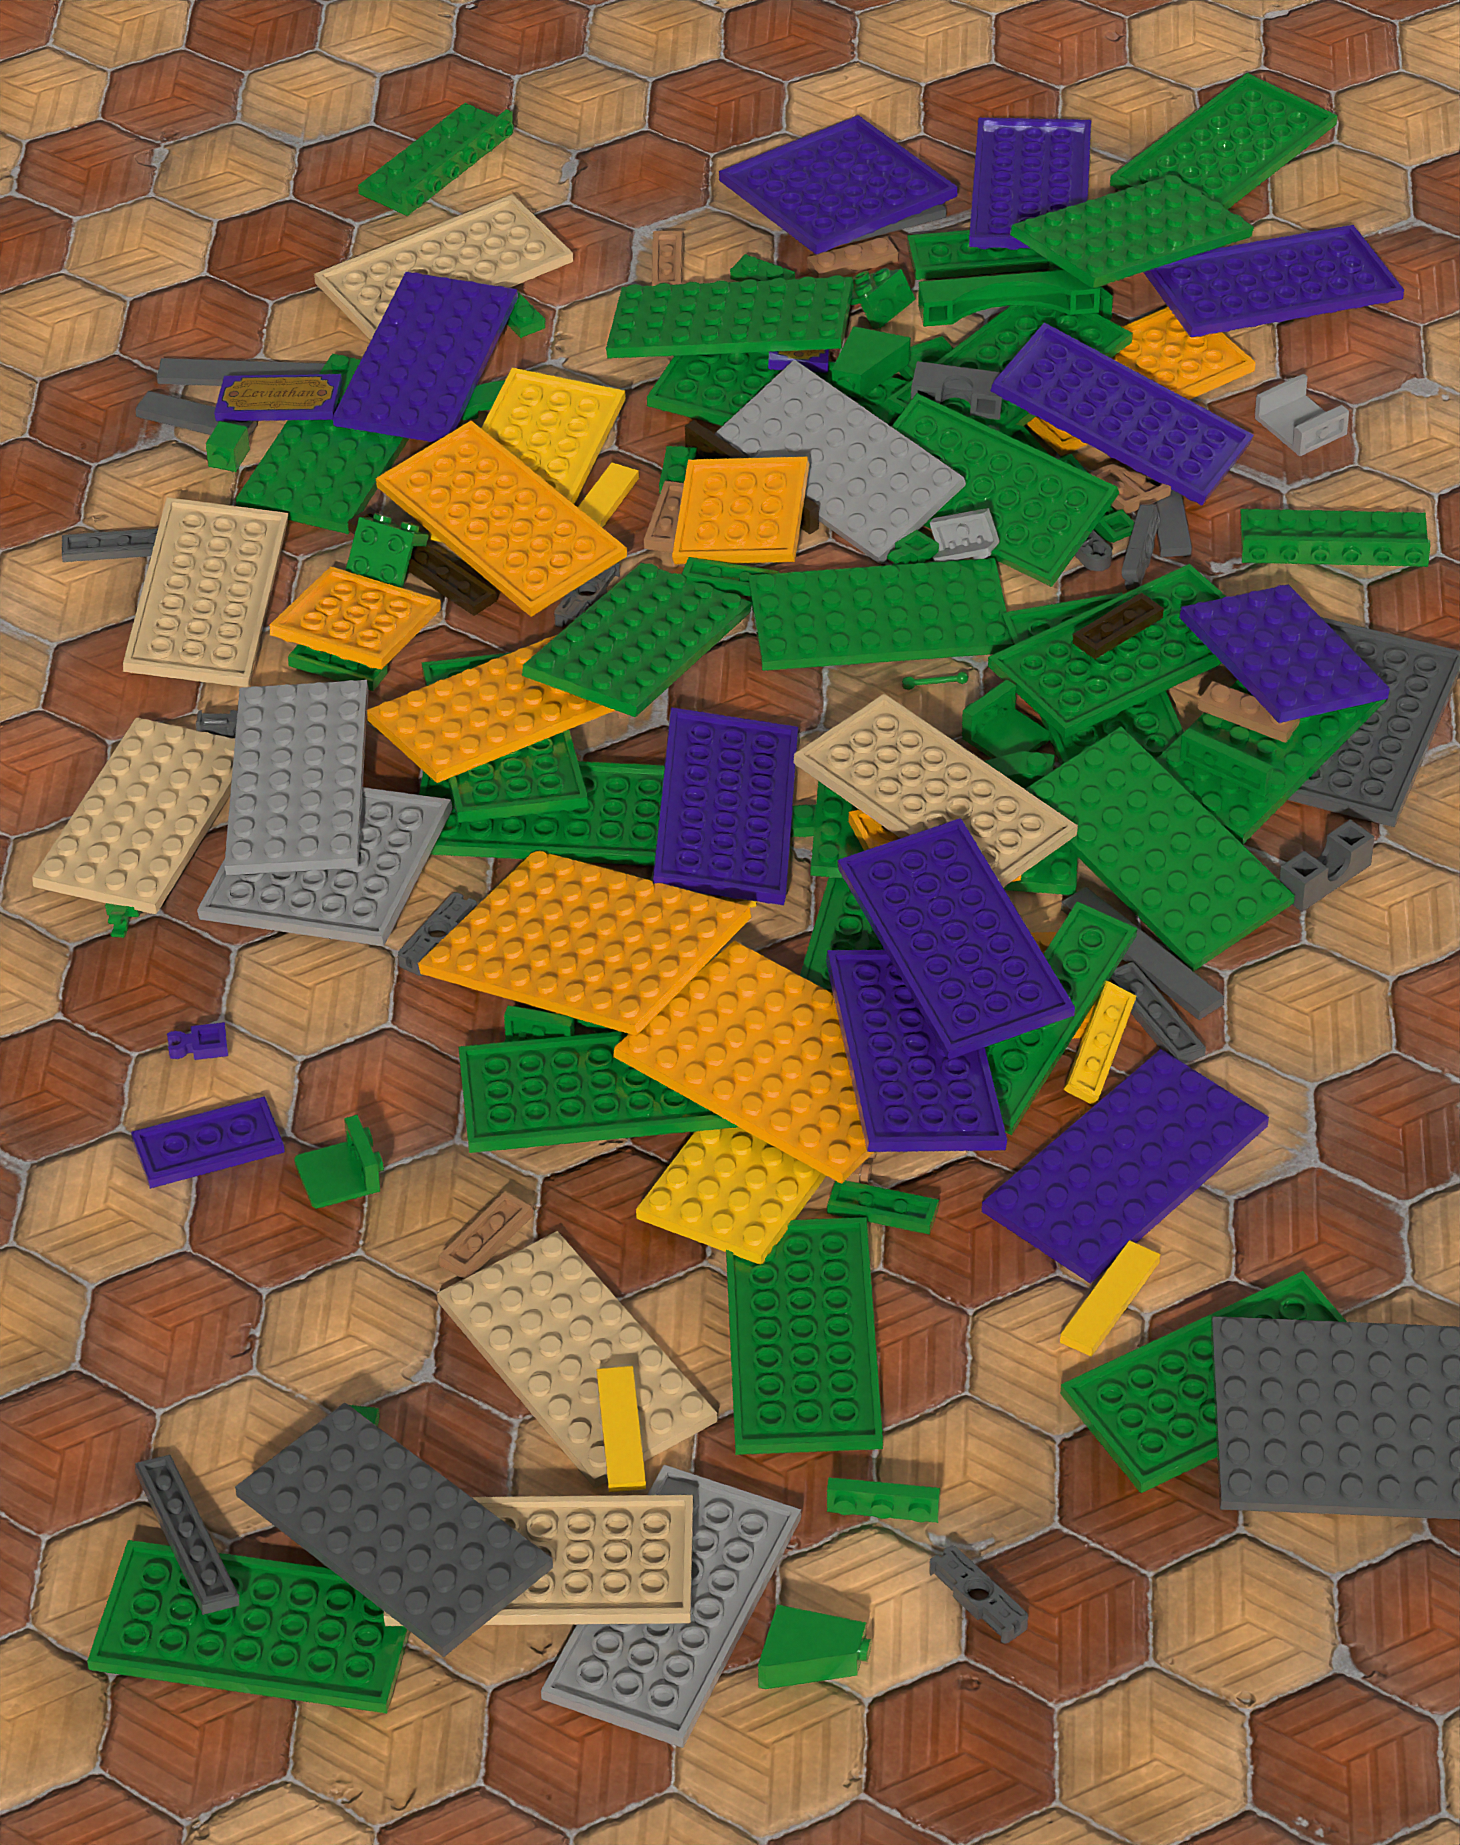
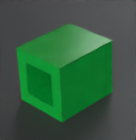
(227, 446)

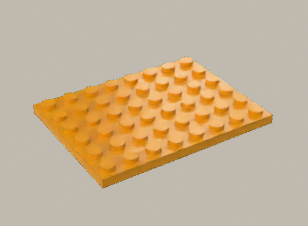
(585, 941)
(761, 1055)

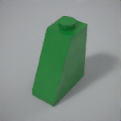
(869, 360)
(811, 1648)

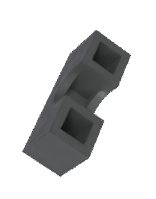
(945, 382)
(1345, 855)

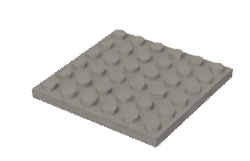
(344, 902)

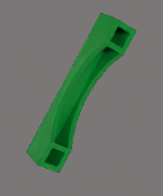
(953, 299)

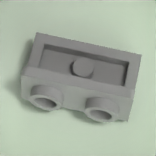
(964, 535)

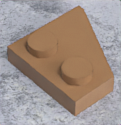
(1132, 488)

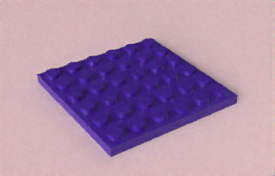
(838, 184)

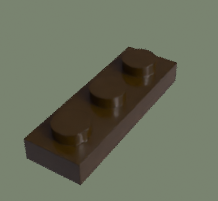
(1118, 625)

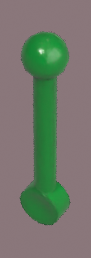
(909, 682)

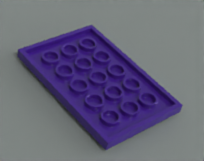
(1284, 653)

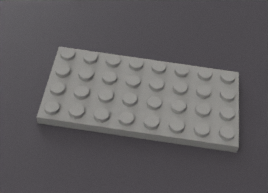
(861, 470)
(297, 778)
(664, 1673)

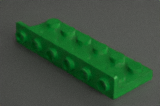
(437, 158)
(1334, 537)

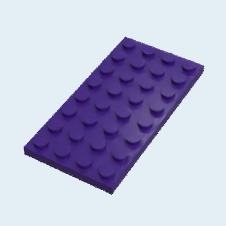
(1025, 173)
(1274, 281)
(425, 357)
(1122, 413)
(726, 806)
(955, 938)
(899, 1074)
(1125, 1165)

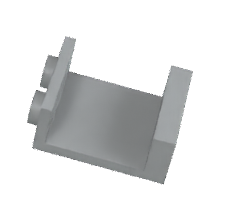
(1298, 419)

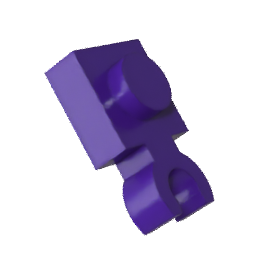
(203, 1041)

